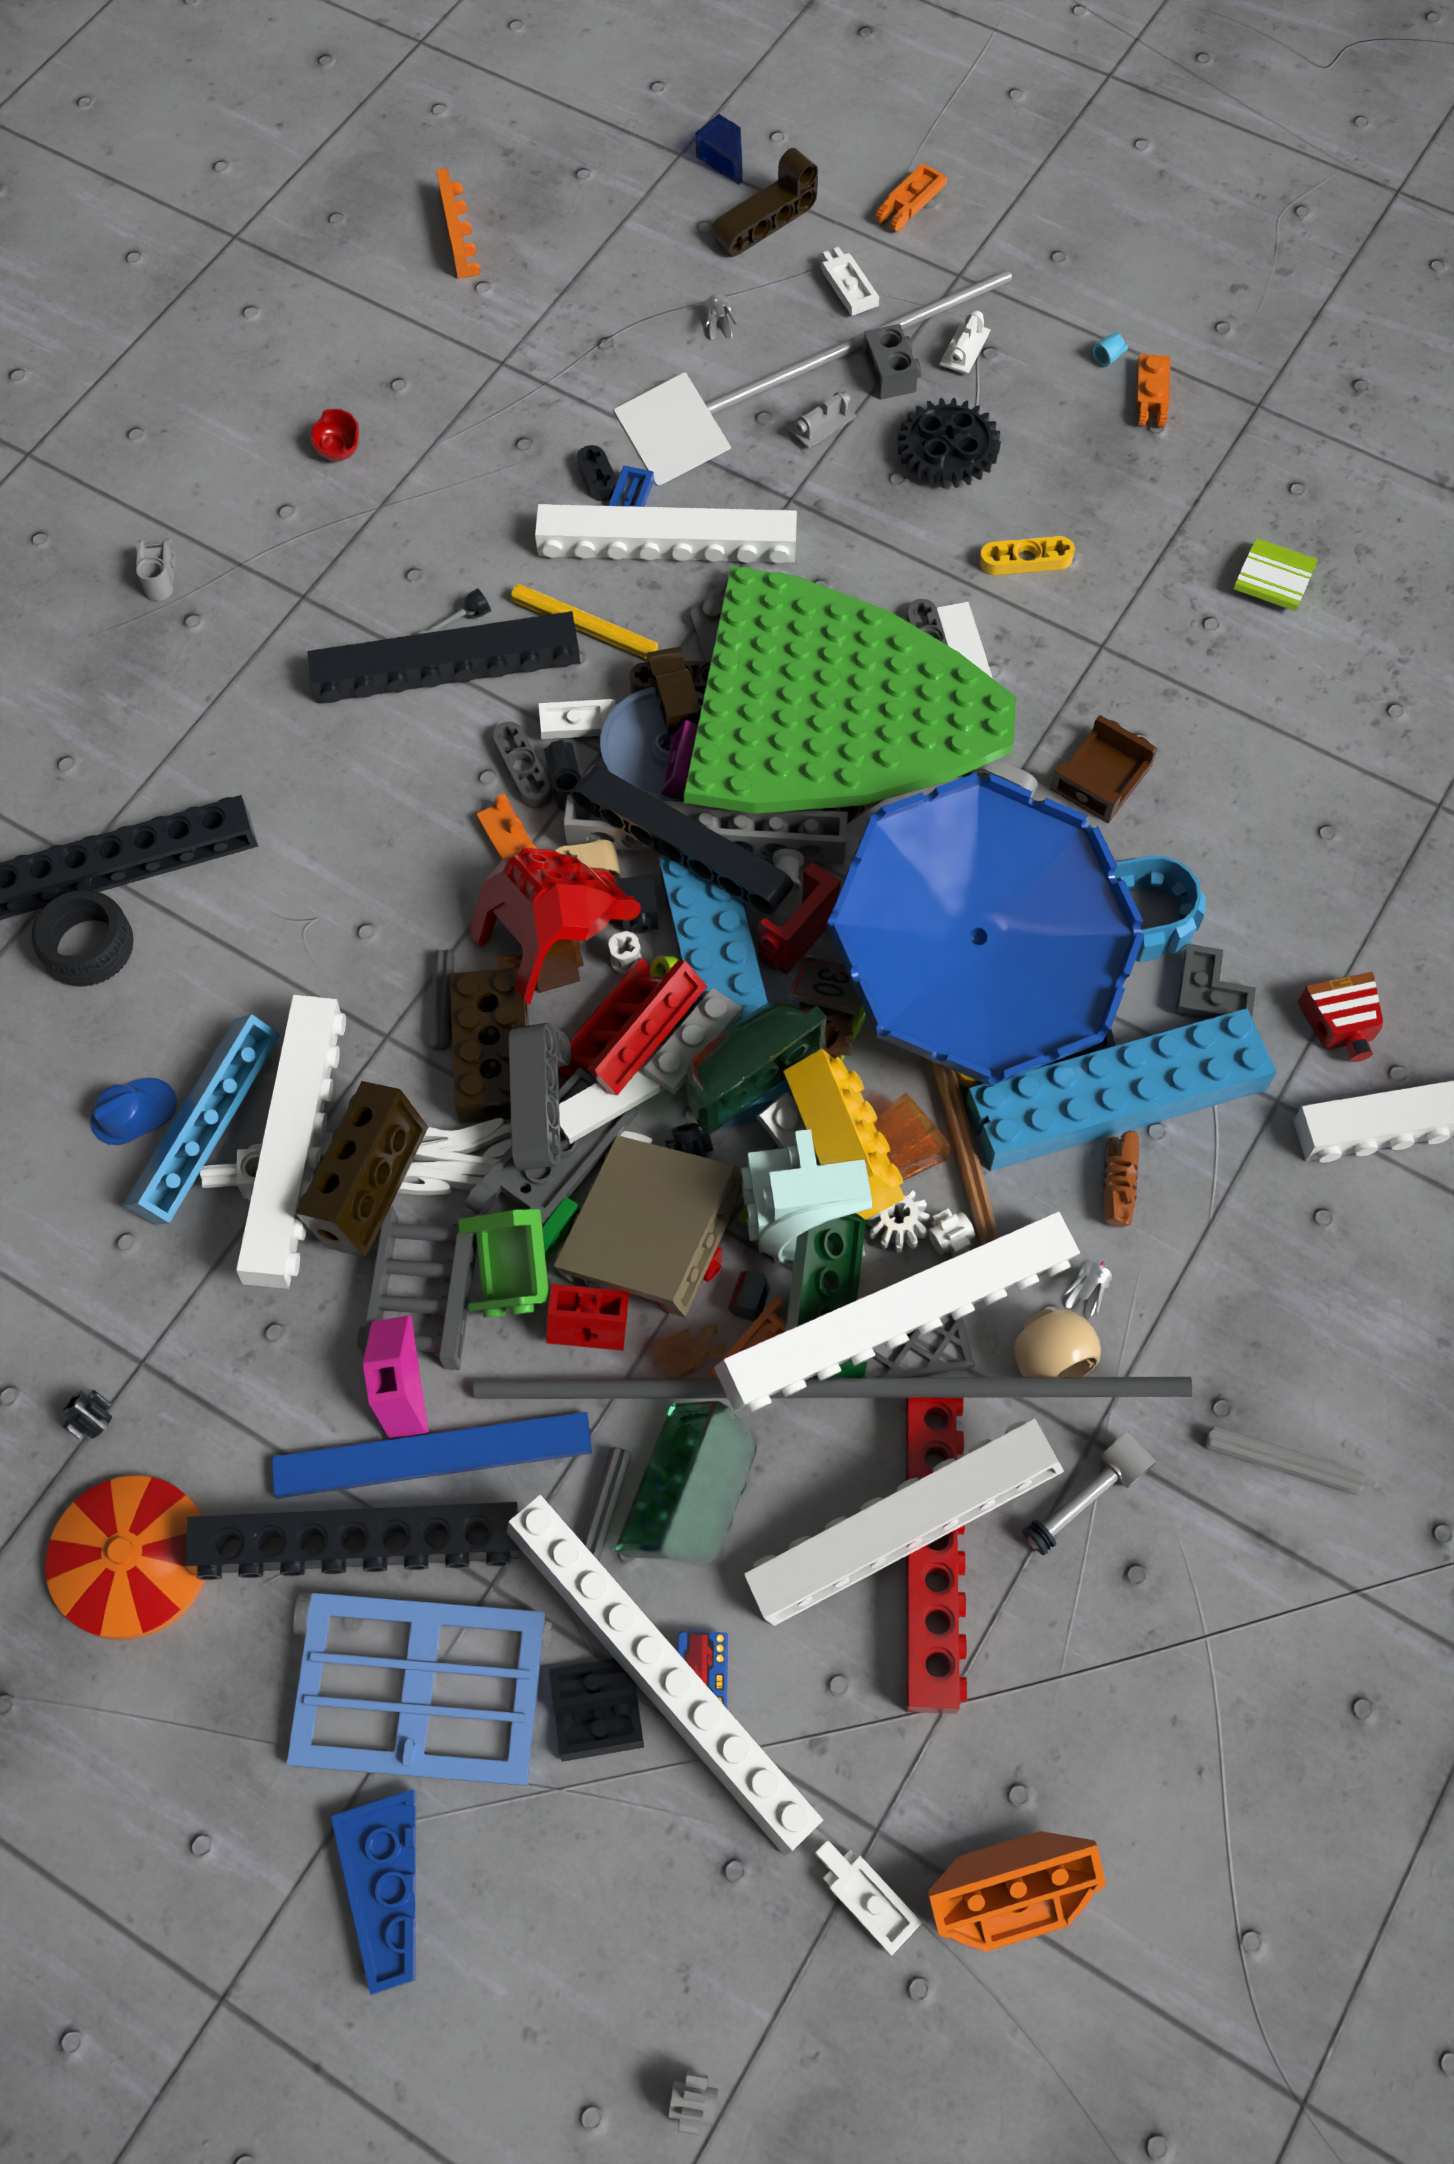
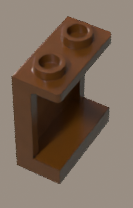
(1104, 769)

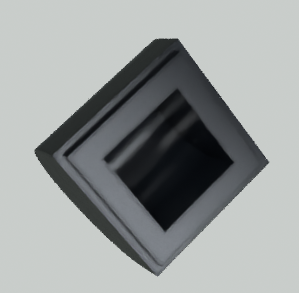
(749, 1295)

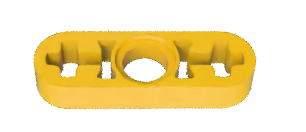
(1016, 565)

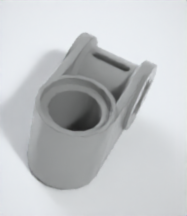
(156, 568)

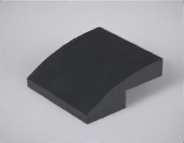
(595, 1710)

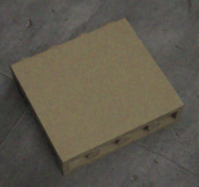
(651, 1222)

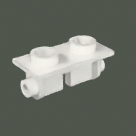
(966, 344)

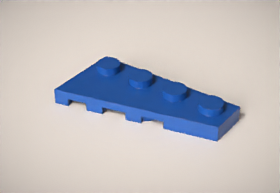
(380, 1878)

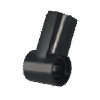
(562, 770)

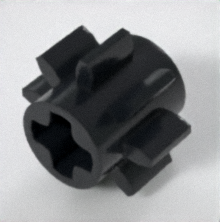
(690, 1140)
(86, 1414)

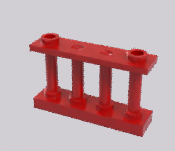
(632, 1023)

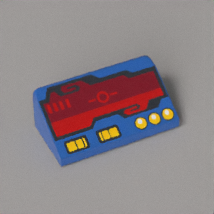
(708, 1658)

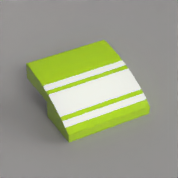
(1276, 574)

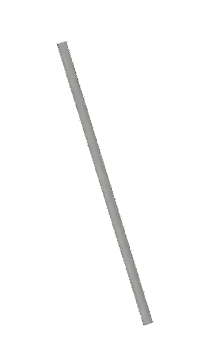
(856, 343)

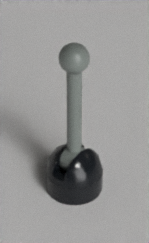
(473, 605)

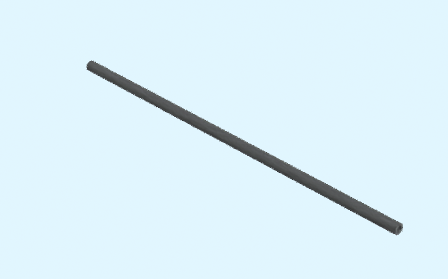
(841, 1388)

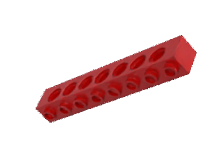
(923, 1690)

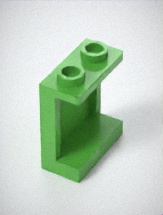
(509, 1261)

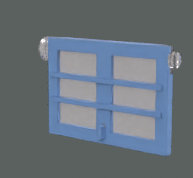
(417, 1688)

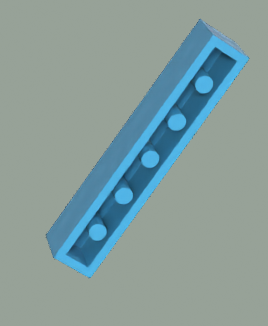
(202, 1120)

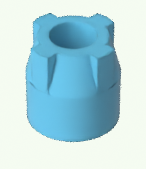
(1109, 349)

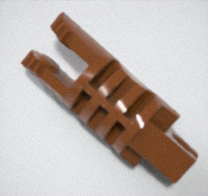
(1120, 1178)

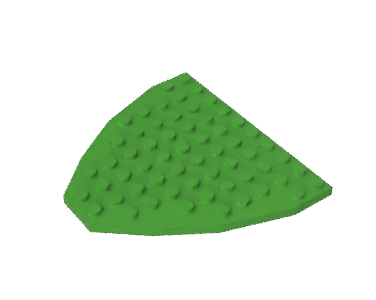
(834, 703)

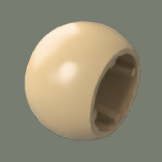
(1057, 1345)

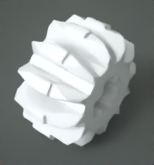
(913, 1224)

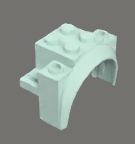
(793, 1194)

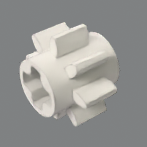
(951, 1233)

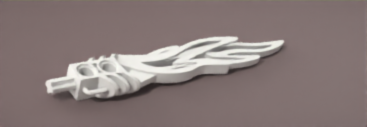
(439, 1165)

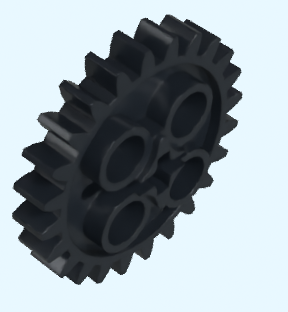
(948, 442)

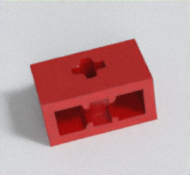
(587, 1317)

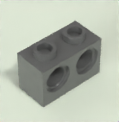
(891, 361)

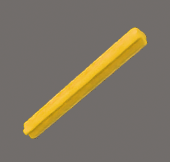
(584, 621)

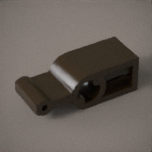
(673, 688)

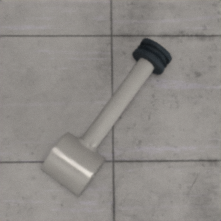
(1124, 1462)

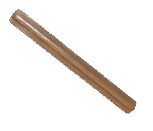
(966, 1154)

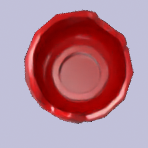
(335, 435)

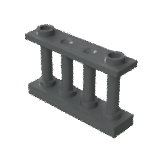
(457, 1272)

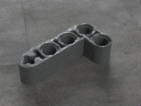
(534, 1094)

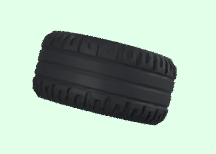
(69, 911)

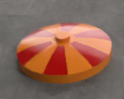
(122, 1558)

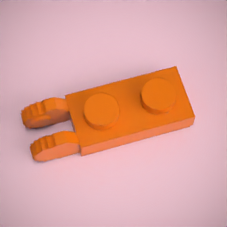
(911, 196)
(1152, 387)

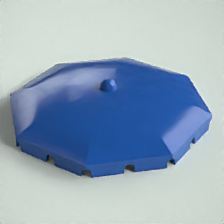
(986, 928)

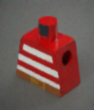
(1344, 1013)

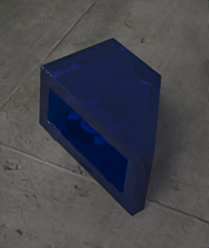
(721, 147)

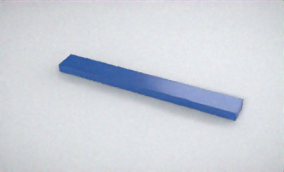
(431, 1455)

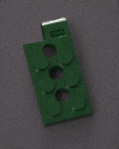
(841, 1269)

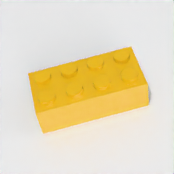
(843, 1124)

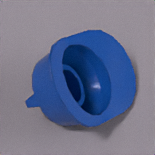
(132, 1110)

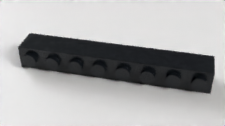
(443, 657)

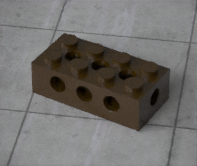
(482, 1016)
(362, 1169)

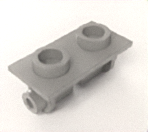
(823, 420)

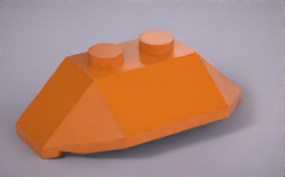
(1016, 1890)

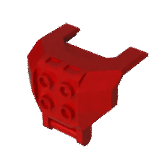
(547, 900)

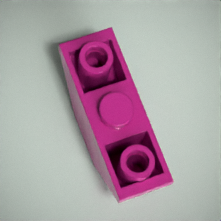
(395, 1378)

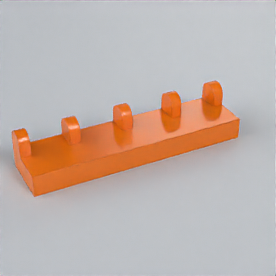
(455, 228)
(504, 828)

